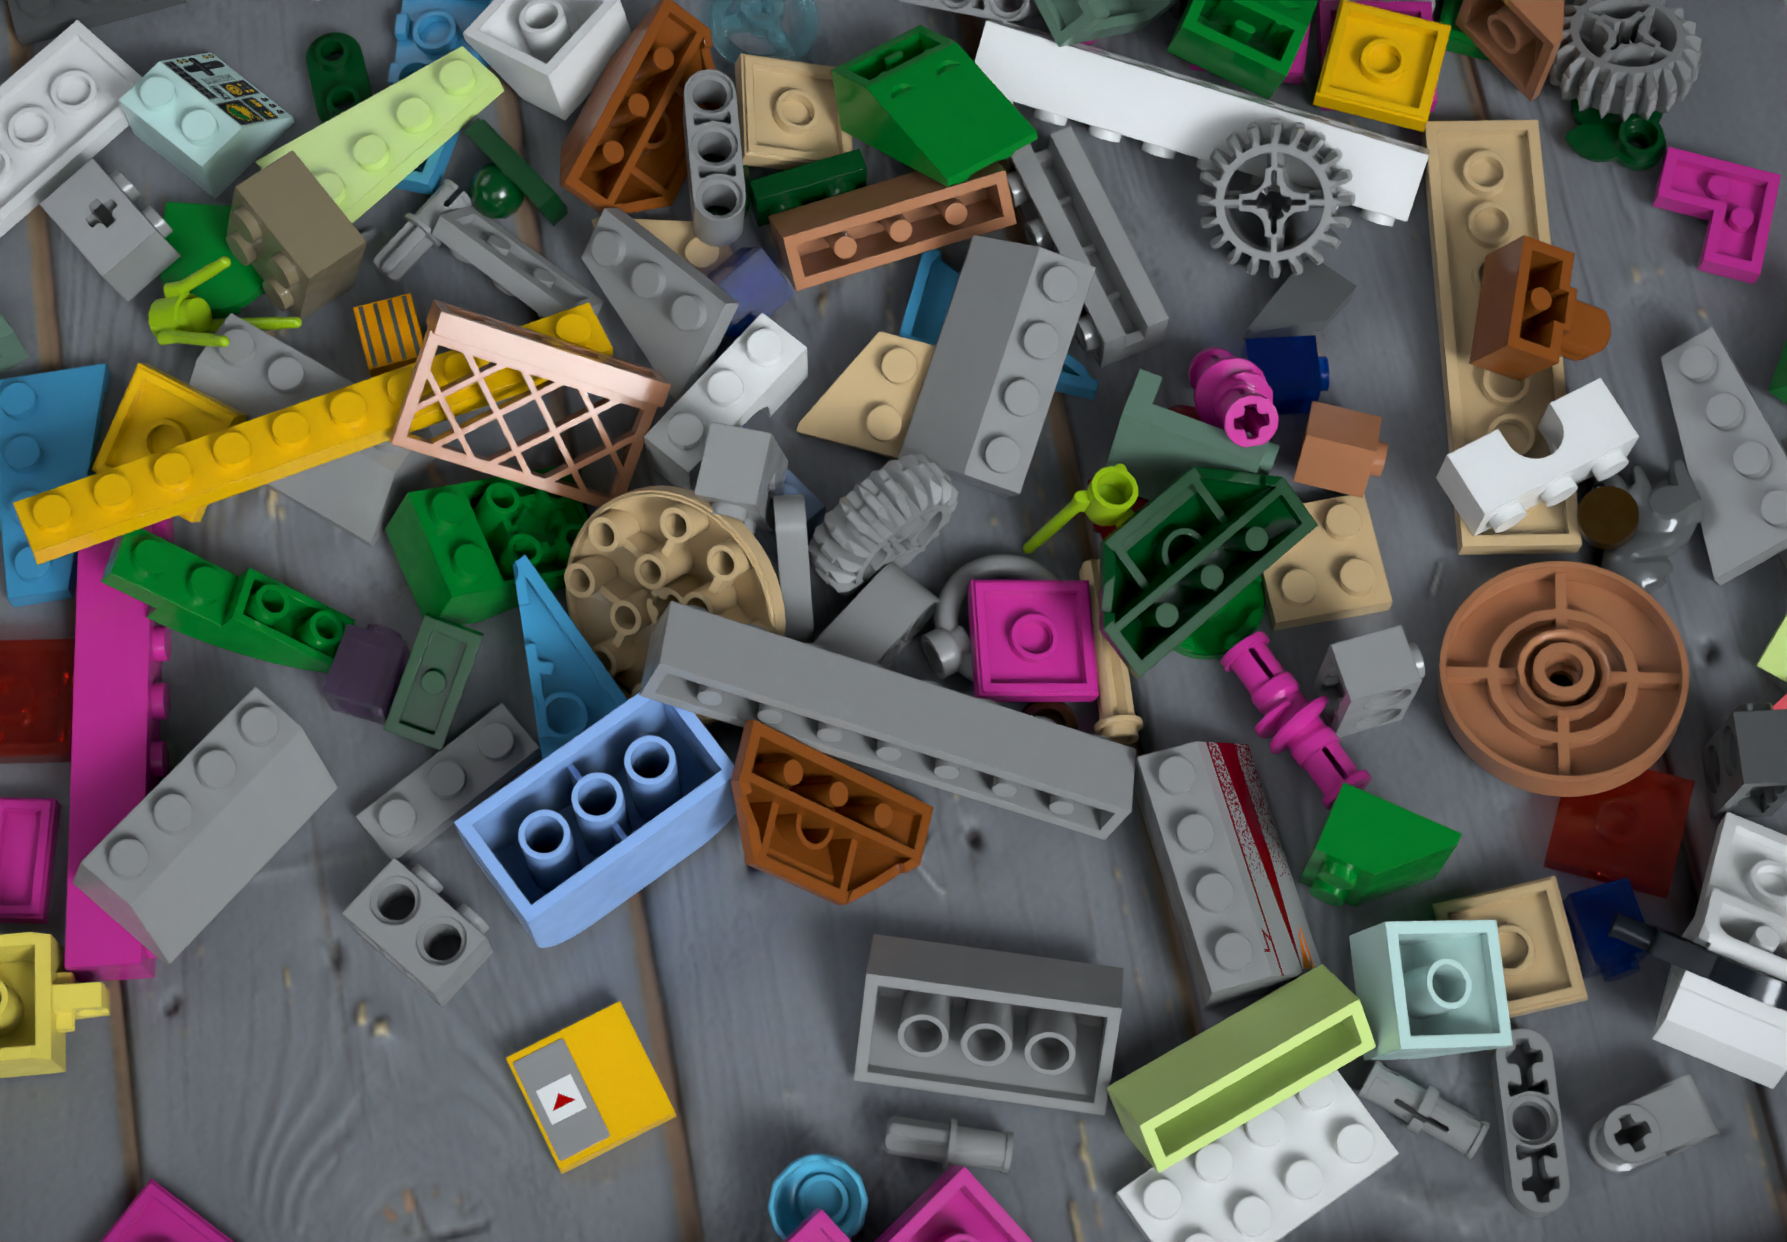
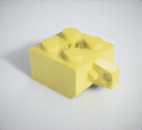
(40, 1004)

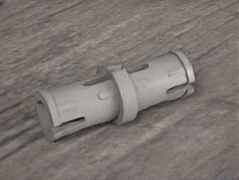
(1423, 1109)

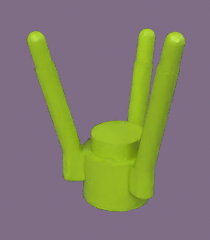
(189, 320)
(1104, 501)

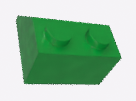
(1373, 850)

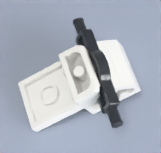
(1731, 963)

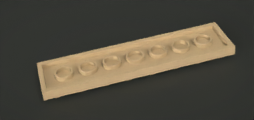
(1480, 196)

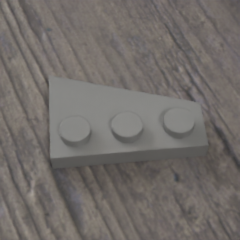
(660, 298)

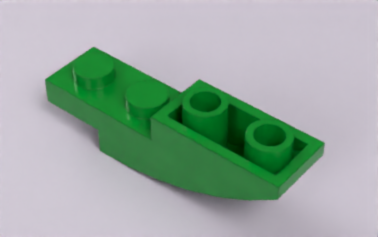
(222, 609)

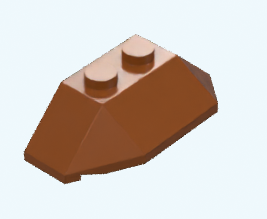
(631, 131)
(822, 819)

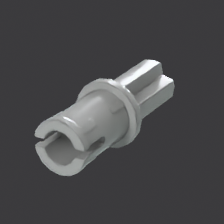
(416, 234)
(949, 1143)

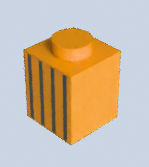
(389, 333)

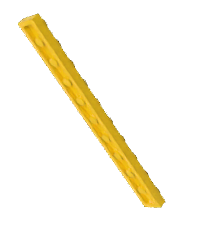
(267, 448)

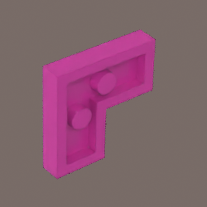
(1732, 199)

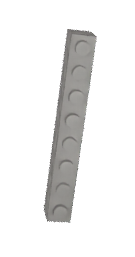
(889, 720)

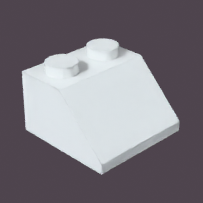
(549, 47)

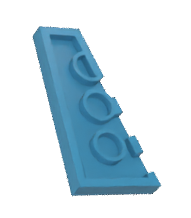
(423, 35)
(44, 443)

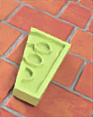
(392, 132)

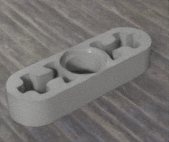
(794, 566)
(1551, 1168)

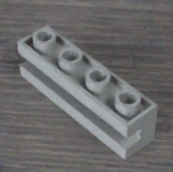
(1075, 219)

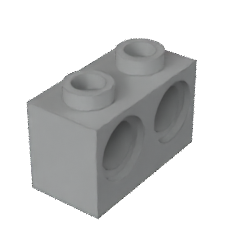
(1369, 680)
(409, 940)

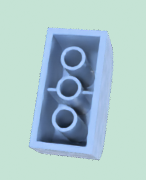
(601, 817)

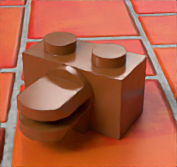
(1532, 313)

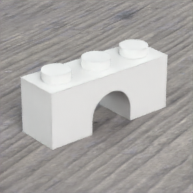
(750, 376)
(1496, 484)

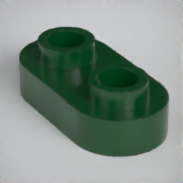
(339, 79)

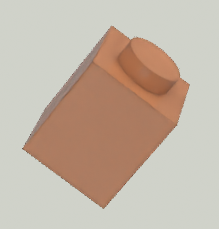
(1340, 449)

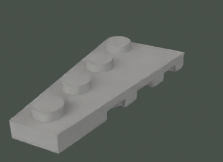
(1729, 456)

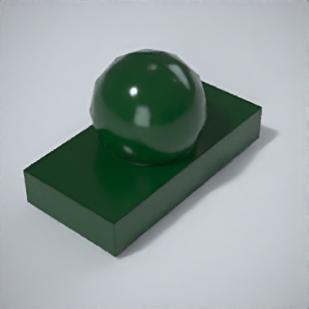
(501, 185)

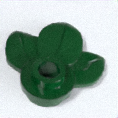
(1609, 137)

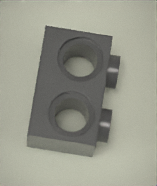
(1747, 762)

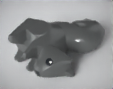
(1666, 524)

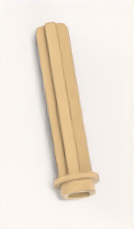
(1114, 687)

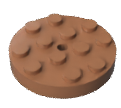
(1571, 622)

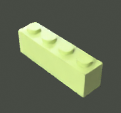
(1241, 1067)

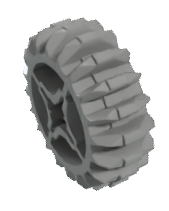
(1626, 56)
(1302, 197)
(882, 522)

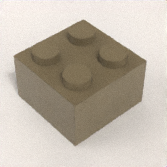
(294, 237)

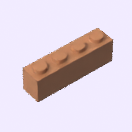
(887, 223)

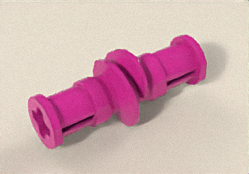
(1233, 396)
(1292, 718)

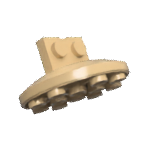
(658, 550)

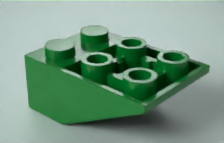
(1243, 39)
(928, 107)
(466, 536)

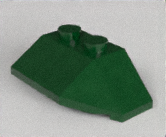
(1191, 556)

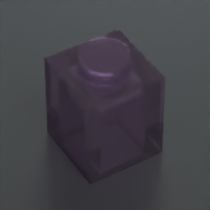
(366, 672)

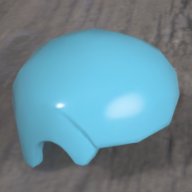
(820, 1183)

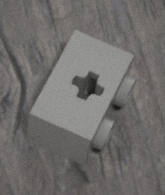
(110, 229)
(742, 474)

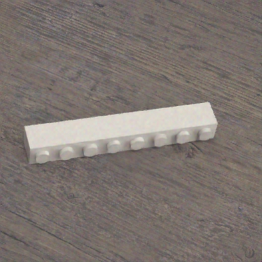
(1189, 115)

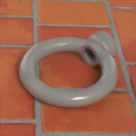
(948, 645)

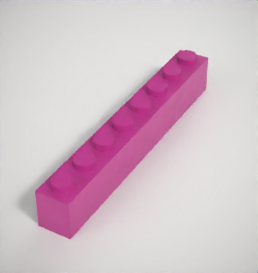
(113, 749)

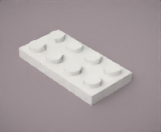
(58, 117)
(1263, 1173)

